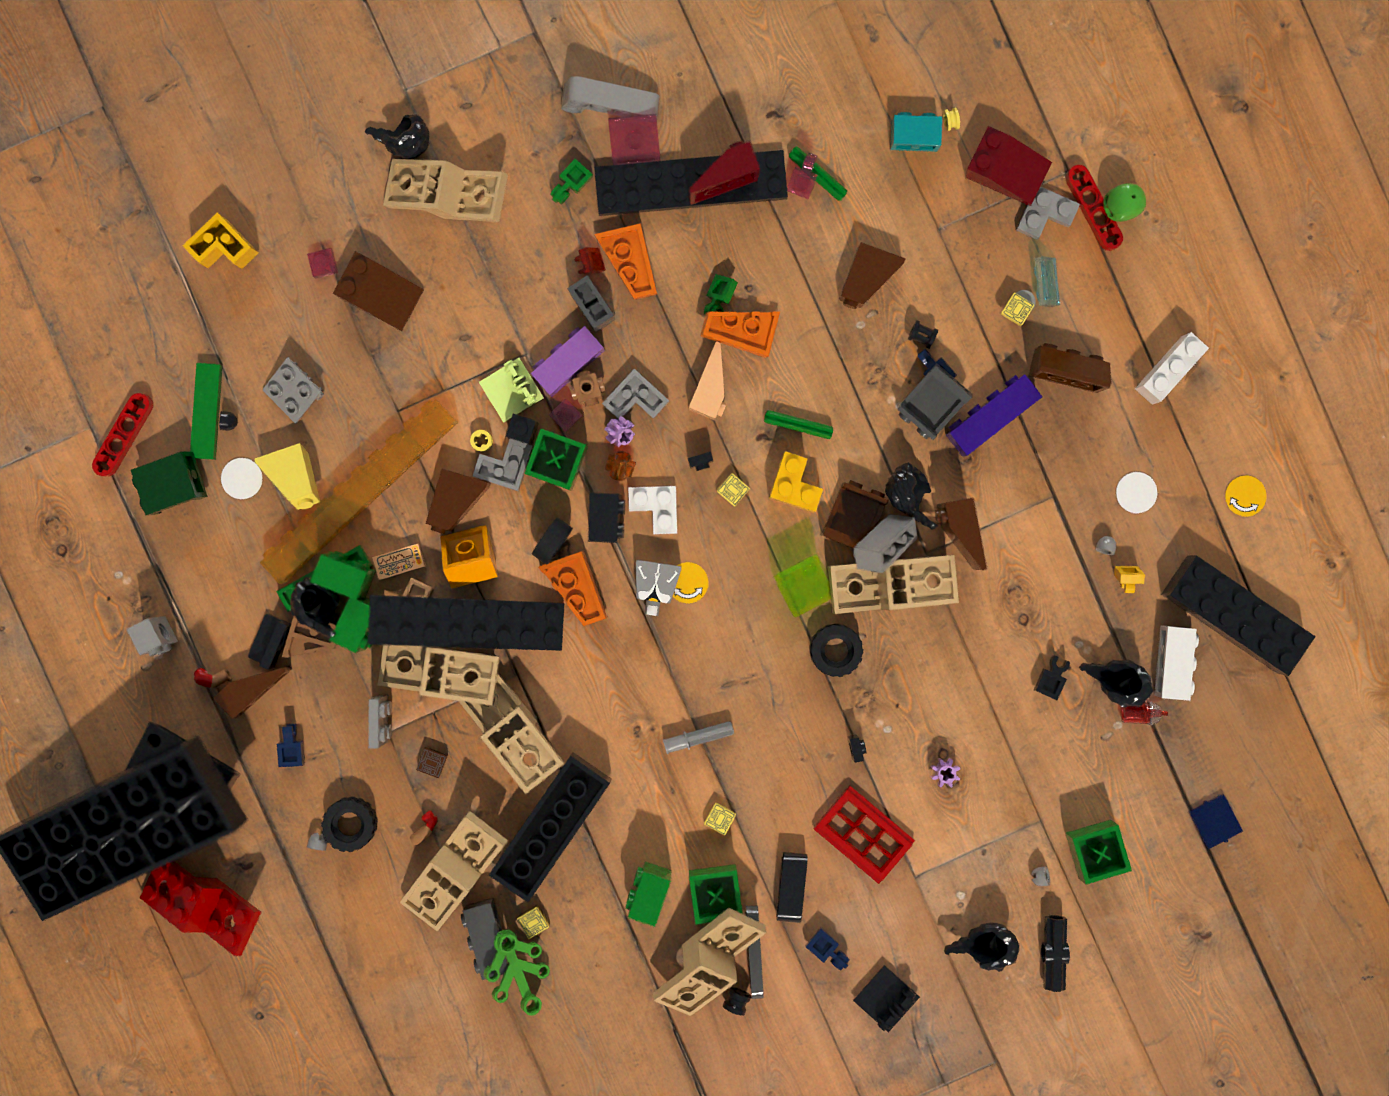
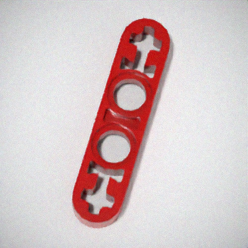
(1090, 209)
(119, 432)

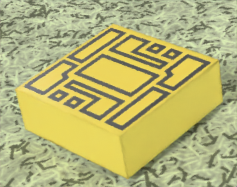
(1017, 309)
(733, 489)
(720, 818)
(533, 922)

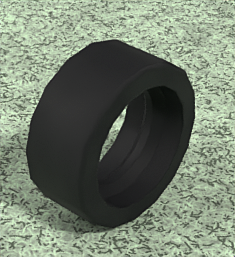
(552, 541)

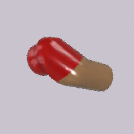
(204, 679)
(426, 830)

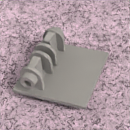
(292, 390)

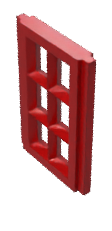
(851, 852)

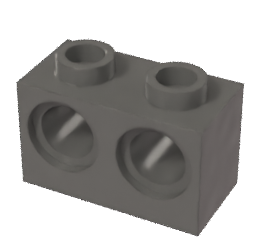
(591, 303)

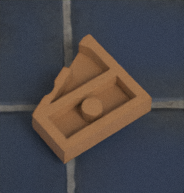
(306, 640)

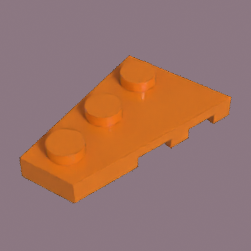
(630, 259)
(742, 330)
(575, 583)

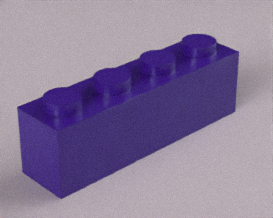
(994, 415)

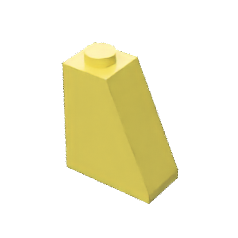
(292, 475)

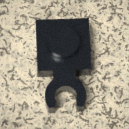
(1051, 682)

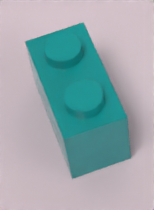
(916, 132)

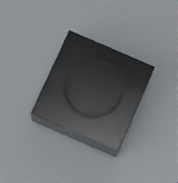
(700, 461)
(857, 748)

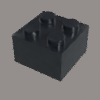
(605, 517)

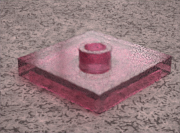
(634, 139)

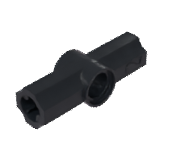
(1055, 953)

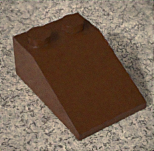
(378, 291)
(962, 527)

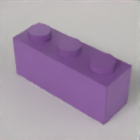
(567, 360)

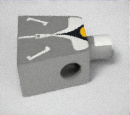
(655, 584)

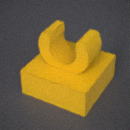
(1128, 577)

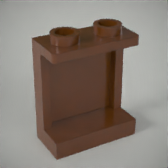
(854, 514)

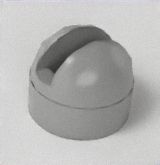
(1106, 545)
(317, 842)
(1042, 876)

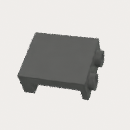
(934, 402)

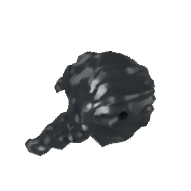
(408, 139)
(906, 490)
(314, 606)
(1122, 681)
(989, 945)

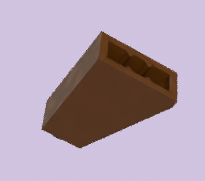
(868, 274)
(453, 499)

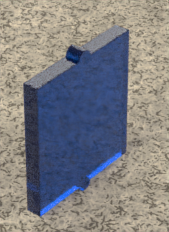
(1215, 821)

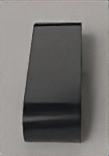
(792, 887)

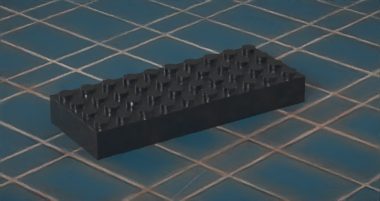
(121, 828)

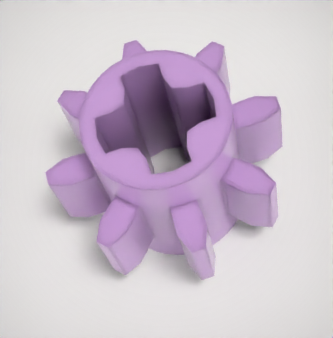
(619, 431)
(945, 766)

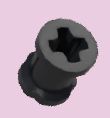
(928, 341)

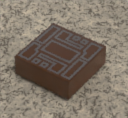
(432, 762)

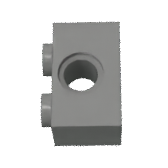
(152, 636)

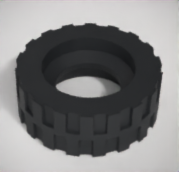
(854, 645)
(336, 837)

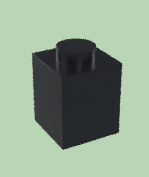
(522, 429)

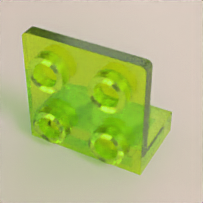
(803, 585)

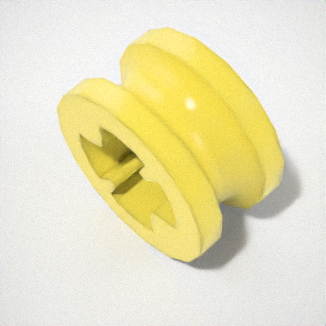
(951, 119)
(478, 433)

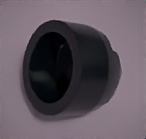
(227, 421)

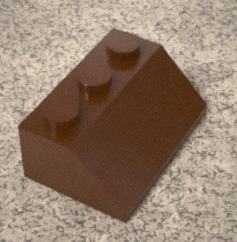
(1070, 368)

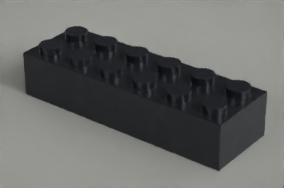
(1238, 615)
(550, 827)

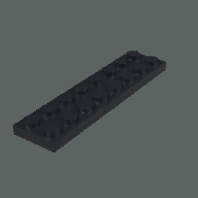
(667, 184)
(465, 623)

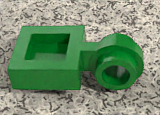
(575, 177)
(720, 292)

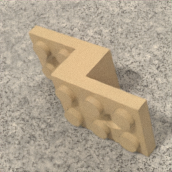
(445, 190)
(897, 587)
(440, 672)
(511, 734)
(453, 871)
(709, 962)

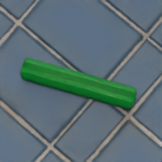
(823, 178)
(798, 424)

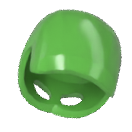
(1124, 202)

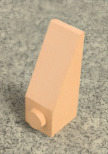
(710, 390)

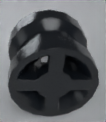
(736, 1001)

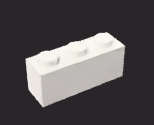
(1171, 368)
(1176, 662)

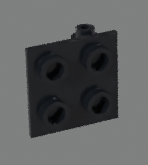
(886, 998)

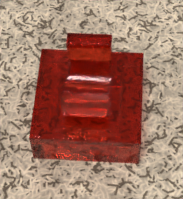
(591, 261)

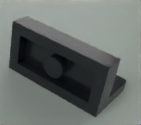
(269, 641)

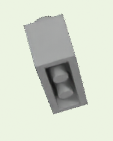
(885, 543)

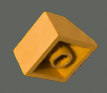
(468, 557)

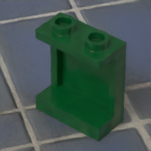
(168, 482)

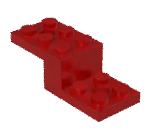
(201, 906)

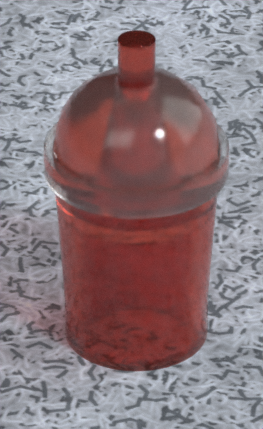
(1148, 714)

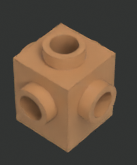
(591, 397)

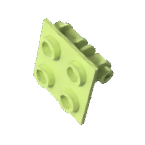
(511, 389)

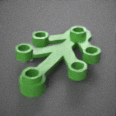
(515, 969)

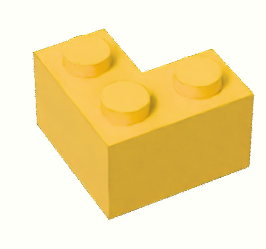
(220, 238)
(788, 487)

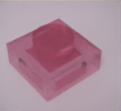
(322, 263)
(565, 415)

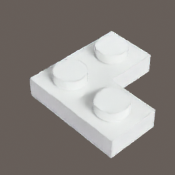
(660, 501)

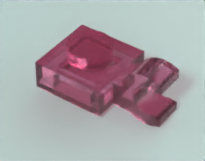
(803, 179)

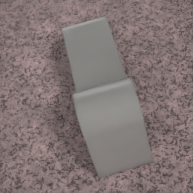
(607, 98)

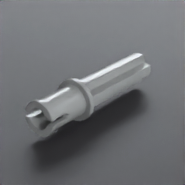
(698, 737)

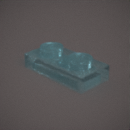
(1047, 281)

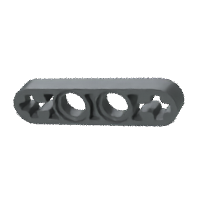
(755, 962)

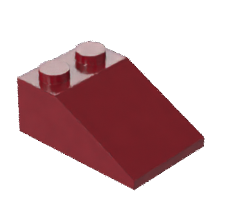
(1008, 166)
(730, 171)

